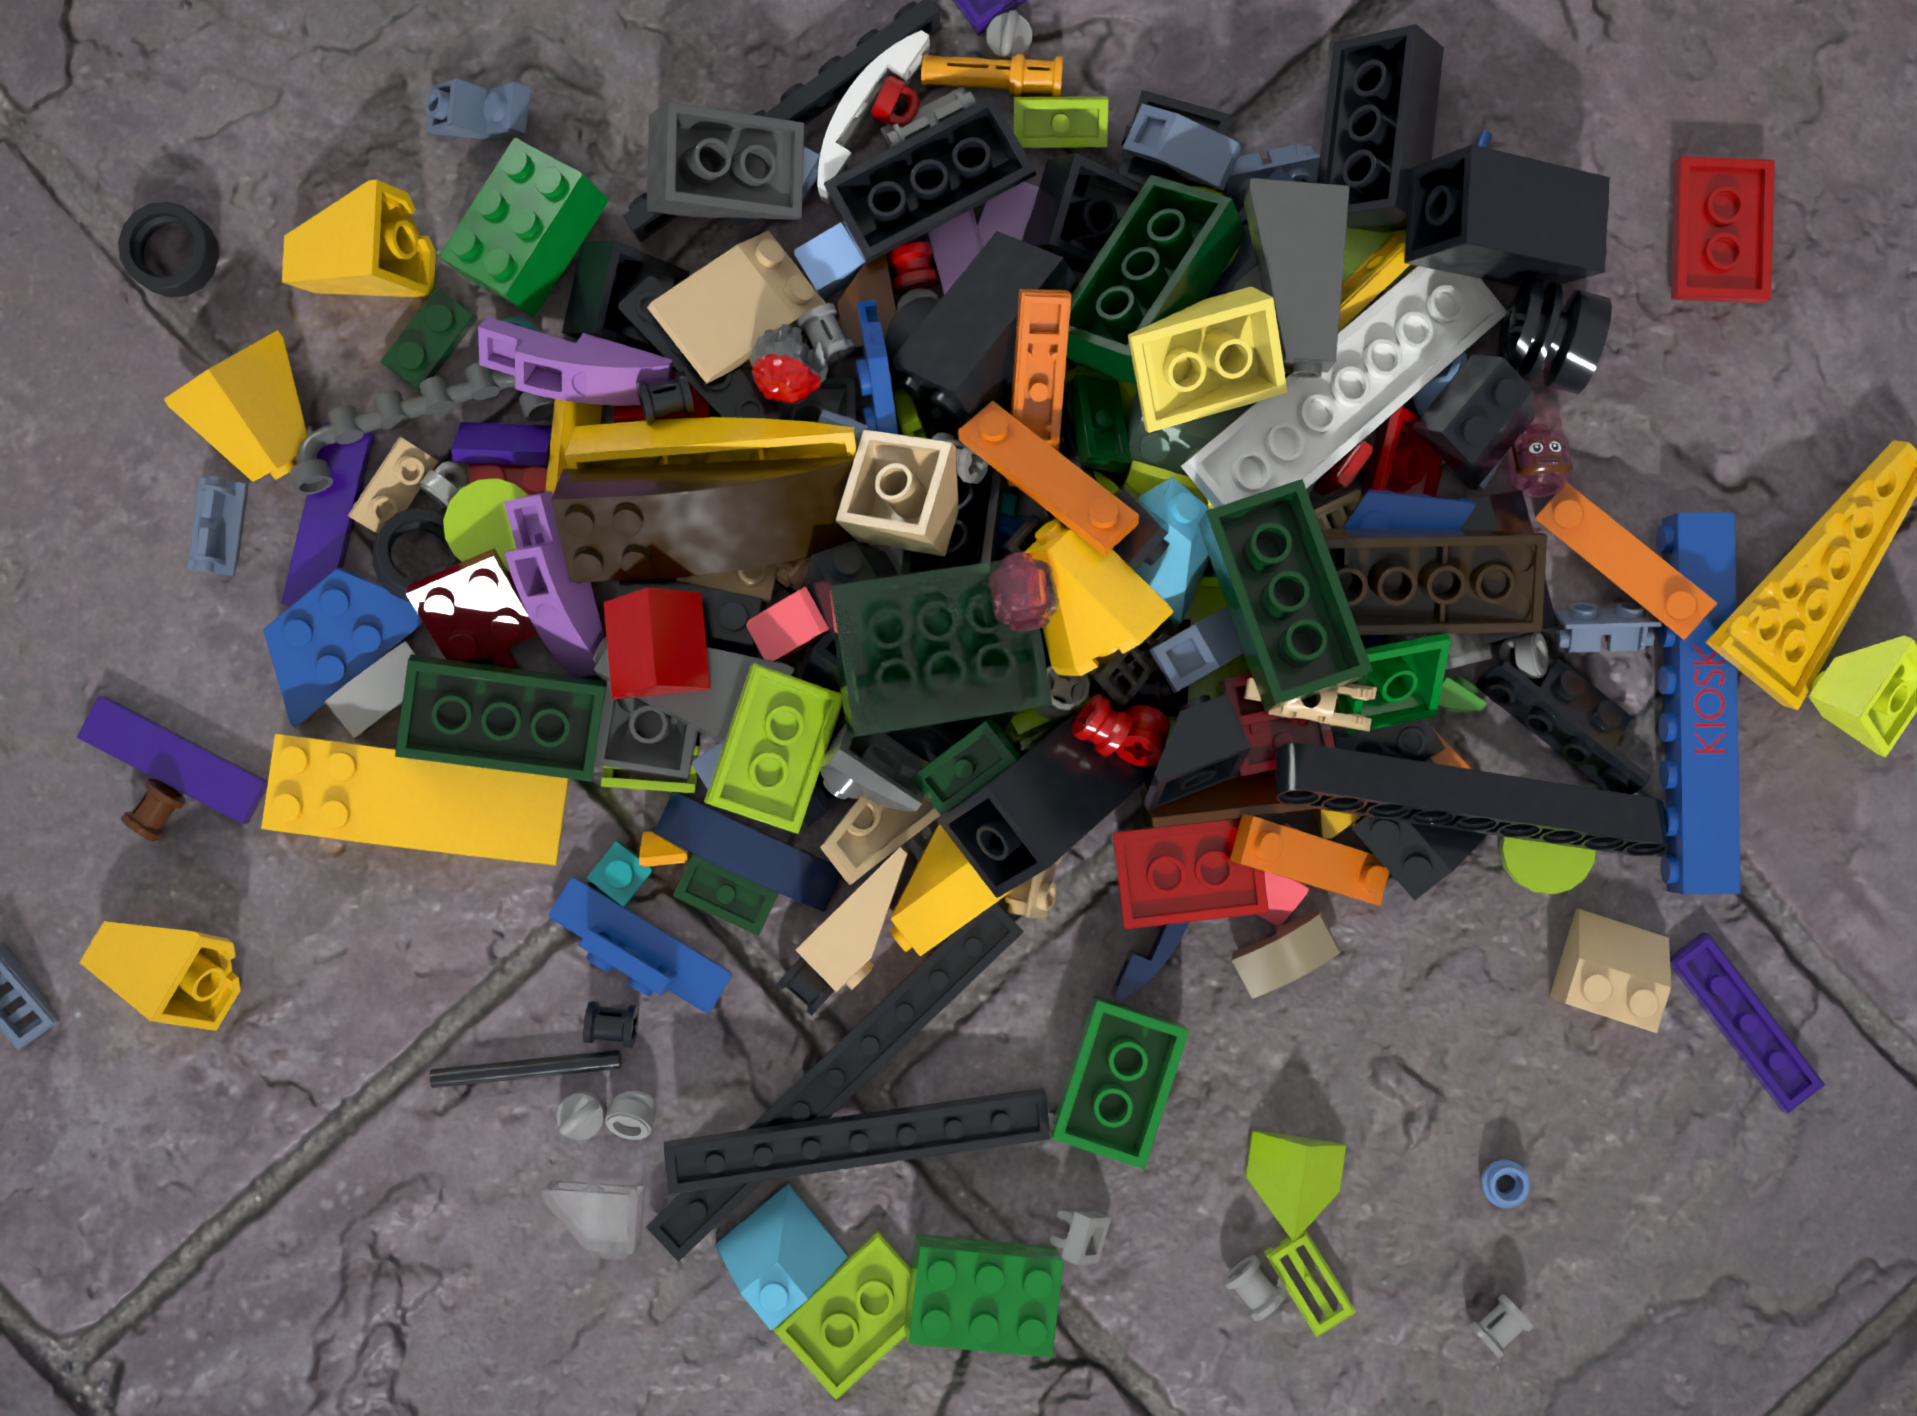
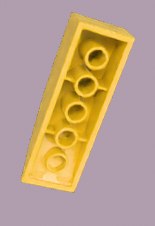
(705, 441)
(412, 803)

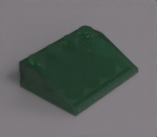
(931, 652)

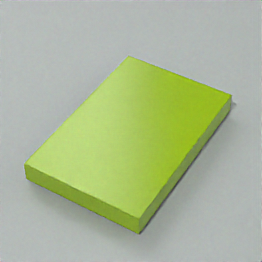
(774, 748)
(851, 1316)

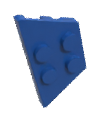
(874, 372)
(1412, 511)
(333, 638)

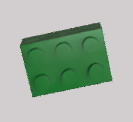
(524, 227)
(1119, 1082)
(983, 1295)

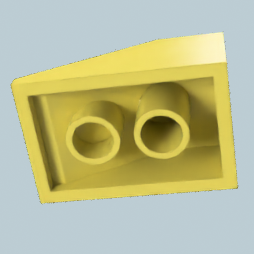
(1208, 359)

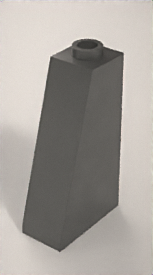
(1300, 262)
(703, 710)

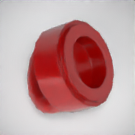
(888, 98)

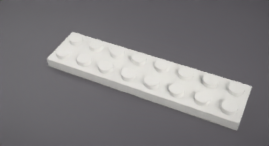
(1377, 368)

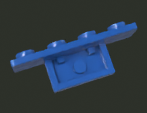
(638, 948)

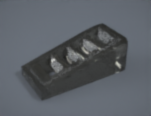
(1132, 675)

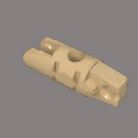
(1324, 707)

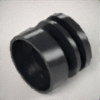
(1562, 338)

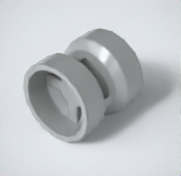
(1070, 689)

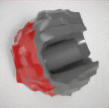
(786, 366)

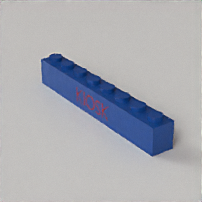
(1700, 715)

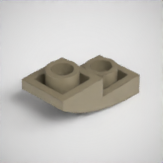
(1287, 956)

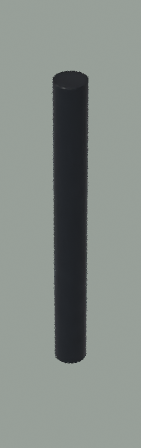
(525, 1069)

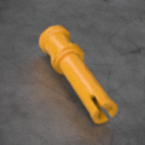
(1015, 75)

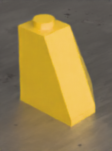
(362, 247)
(247, 409)
(1099, 598)
(938, 896)
(166, 972)

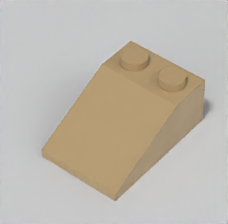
(732, 303)
(849, 936)

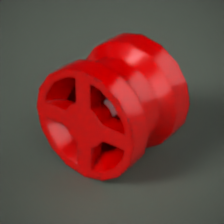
(912, 267)
(1102, 725)
(1144, 741)

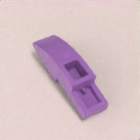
(569, 371)
(558, 609)

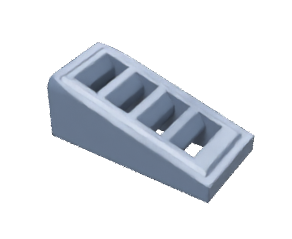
(23, 985)

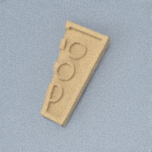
(871, 834)

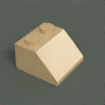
(901, 493)
(1614, 971)

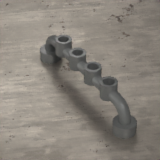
(391, 413)

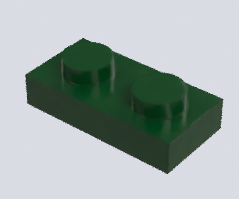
(429, 339)
(1099, 424)
(965, 766)
(725, 894)

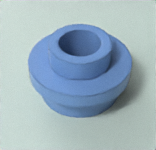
(1519, 1183)

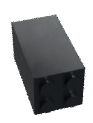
(1506, 218)
(967, 342)
(1039, 806)

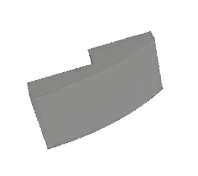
(371, 693)

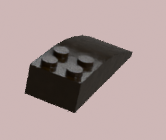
(697, 516)
(1440, 580)

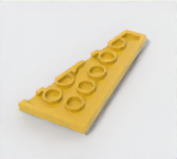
(1805, 601)

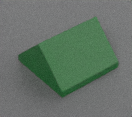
(1406, 680)

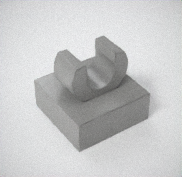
(1084, 1238)

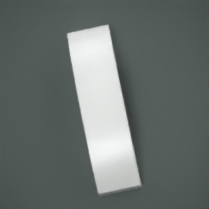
(899, 60)

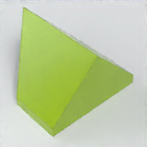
(1294, 1176)

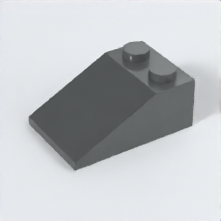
(724, 164)

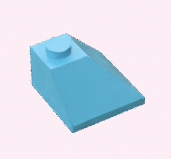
(1186, 558)
(780, 1255)

